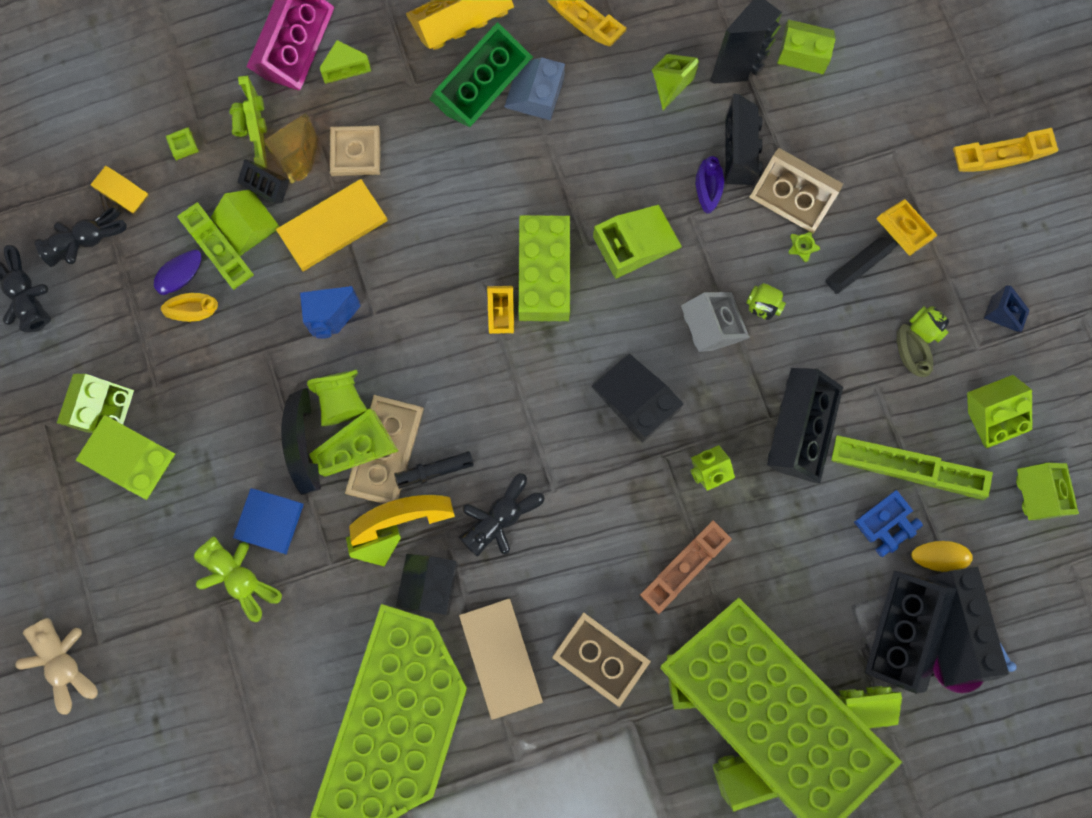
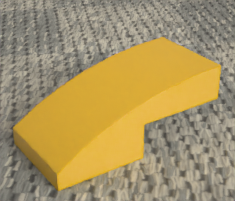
(119, 189)

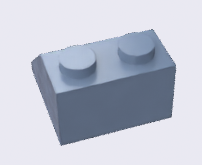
(537, 88)

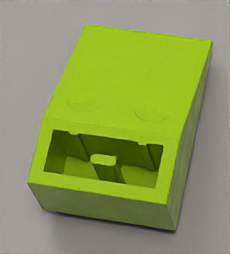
(635, 239)

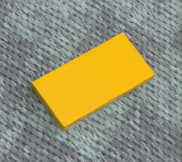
(331, 225)

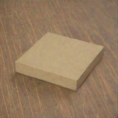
(355, 150)

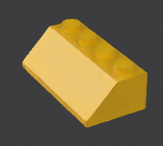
(450, 19)

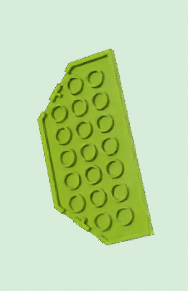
(394, 722)

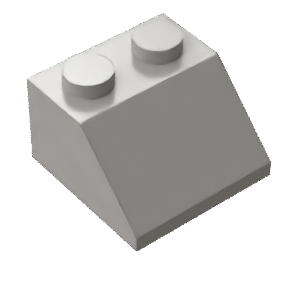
(714, 321)

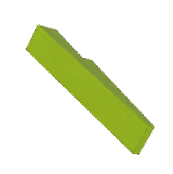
(913, 467)

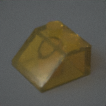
(294, 148)

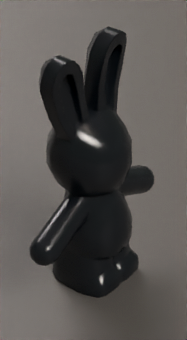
(84, 233)
(19, 288)
(502, 514)

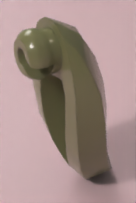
(914, 352)

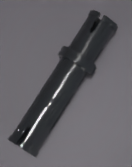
(425, 472)

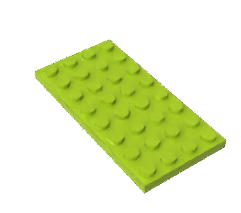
(780, 716)

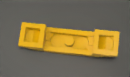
(589, 21)
(1005, 153)
(397, 512)

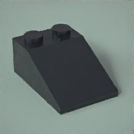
(637, 397)

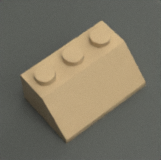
(796, 190)

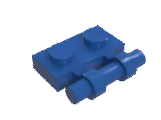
(885, 515)

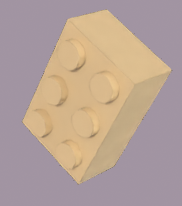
(601, 659)

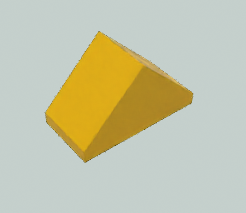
(500, 309)

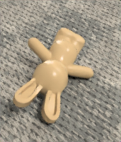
(58, 666)

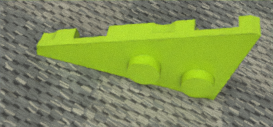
(255, 124)

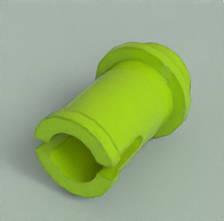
(239, 123)

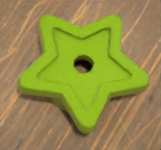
(809, 243)

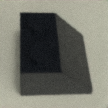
(427, 584)

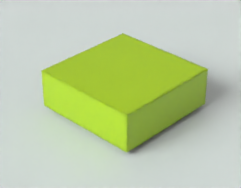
(182, 143)

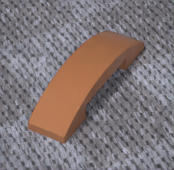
(685, 566)

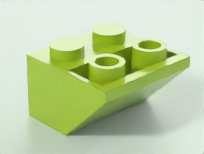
(90, 400)
(1001, 410)
(874, 707)

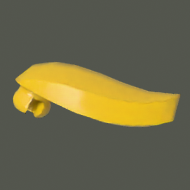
(189, 307)
(942, 556)

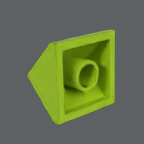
(243, 220)

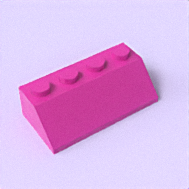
(290, 41)

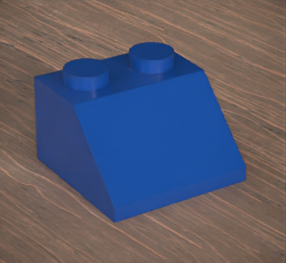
(328, 310)

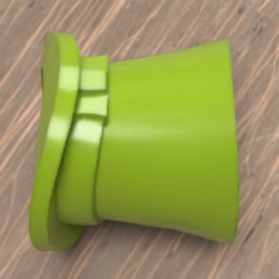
(337, 397)

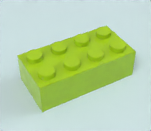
(544, 268)

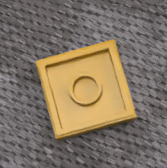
(906, 227)

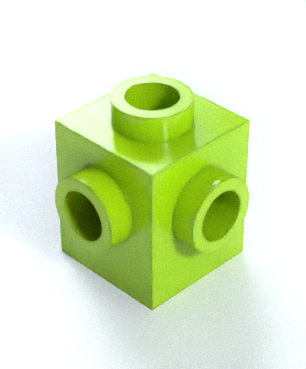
(712, 468)

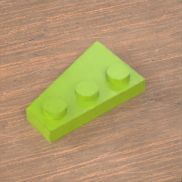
(354, 445)

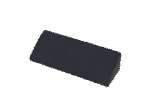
(860, 264)

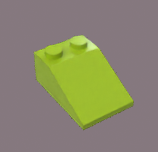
(125, 457)

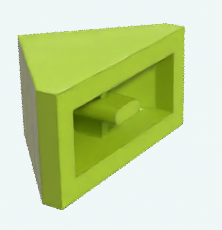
(343, 63)

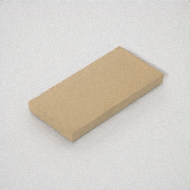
(376, 478)
(500, 659)

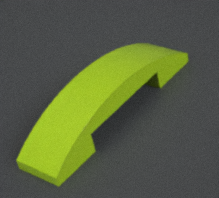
(215, 246)

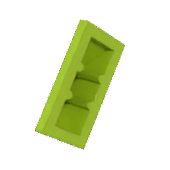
(377, 550)

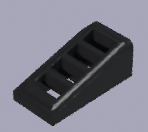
(280, 186)

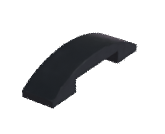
(304, 475)

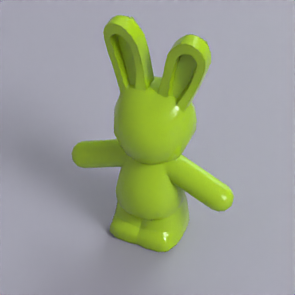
(238, 580)

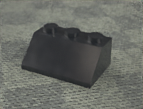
(742, 142)

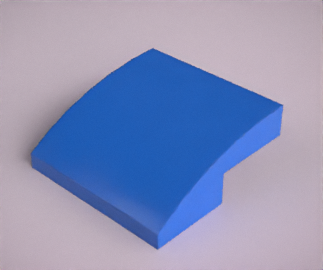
(268, 521)

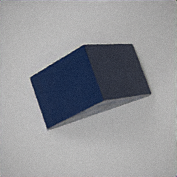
(1007, 309)

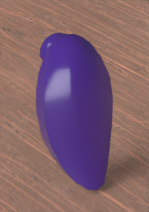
(709, 183)
(177, 272)

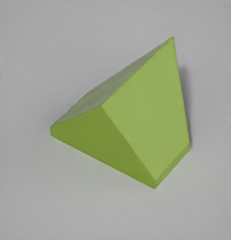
(673, 75)

